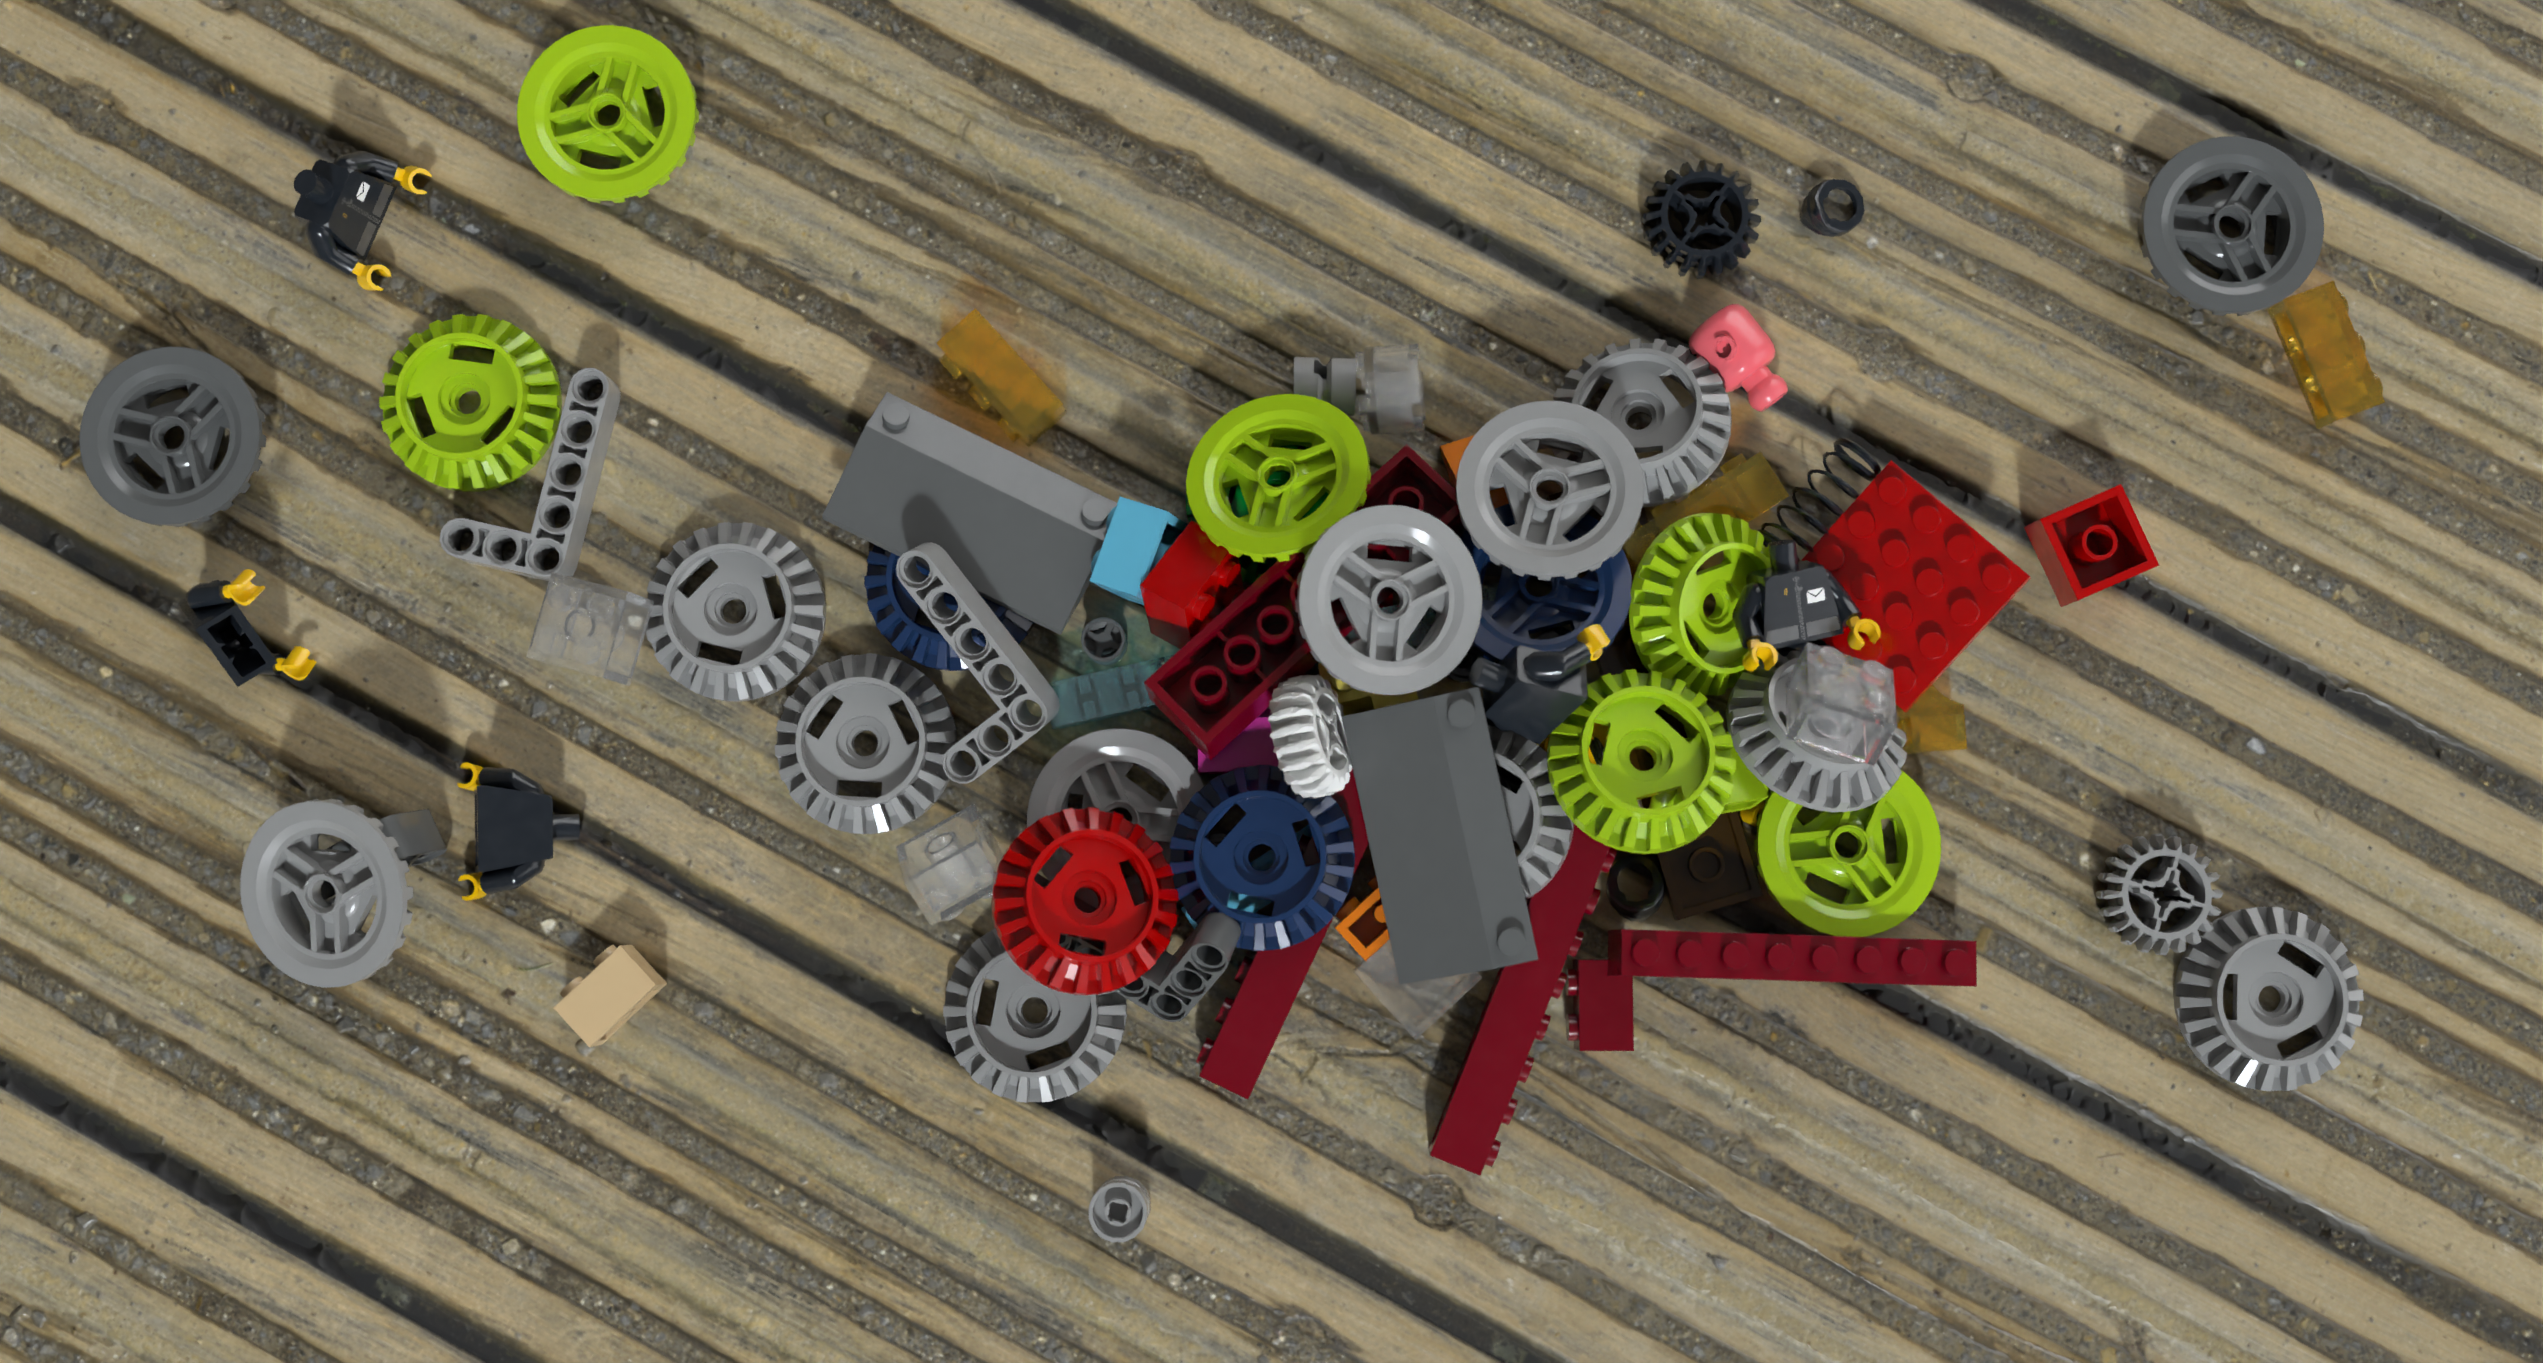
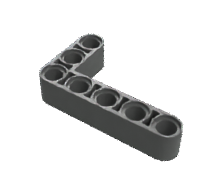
(1178, 979)

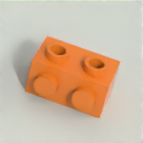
(1364, 922)

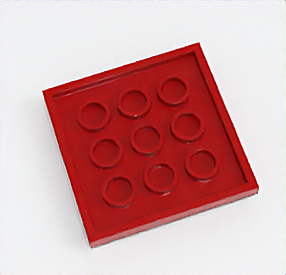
(1917, 576)

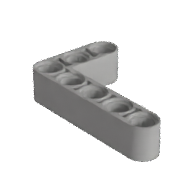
(555, 494)
(980, 660)

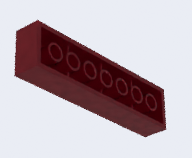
(1255, 643)

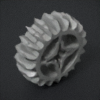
(2151, 911)

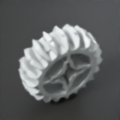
(1309, 736)

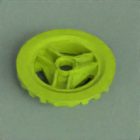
(626, 67)
(517, 378)
(1246, 451)
(1671, 596)
(1605, 795)
(1877, 892)

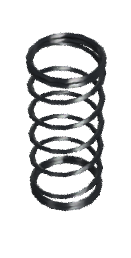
(1851, 463)

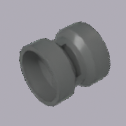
(1101, 635)

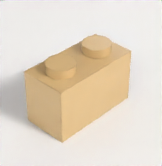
(609, 994)

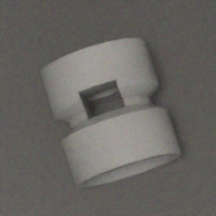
(1328, 382)
(1119, 1209)

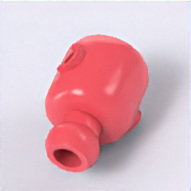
(1740, 355)

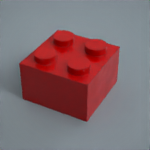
(2091, 545)
(1190, 586)

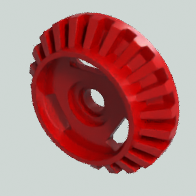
(1034, 917)

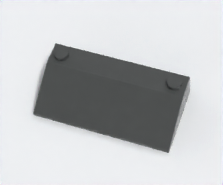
(1000, 518)
(1439, 837)

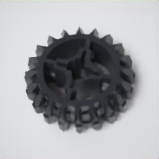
(1687, 210)

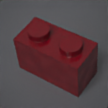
(1600, 1007)

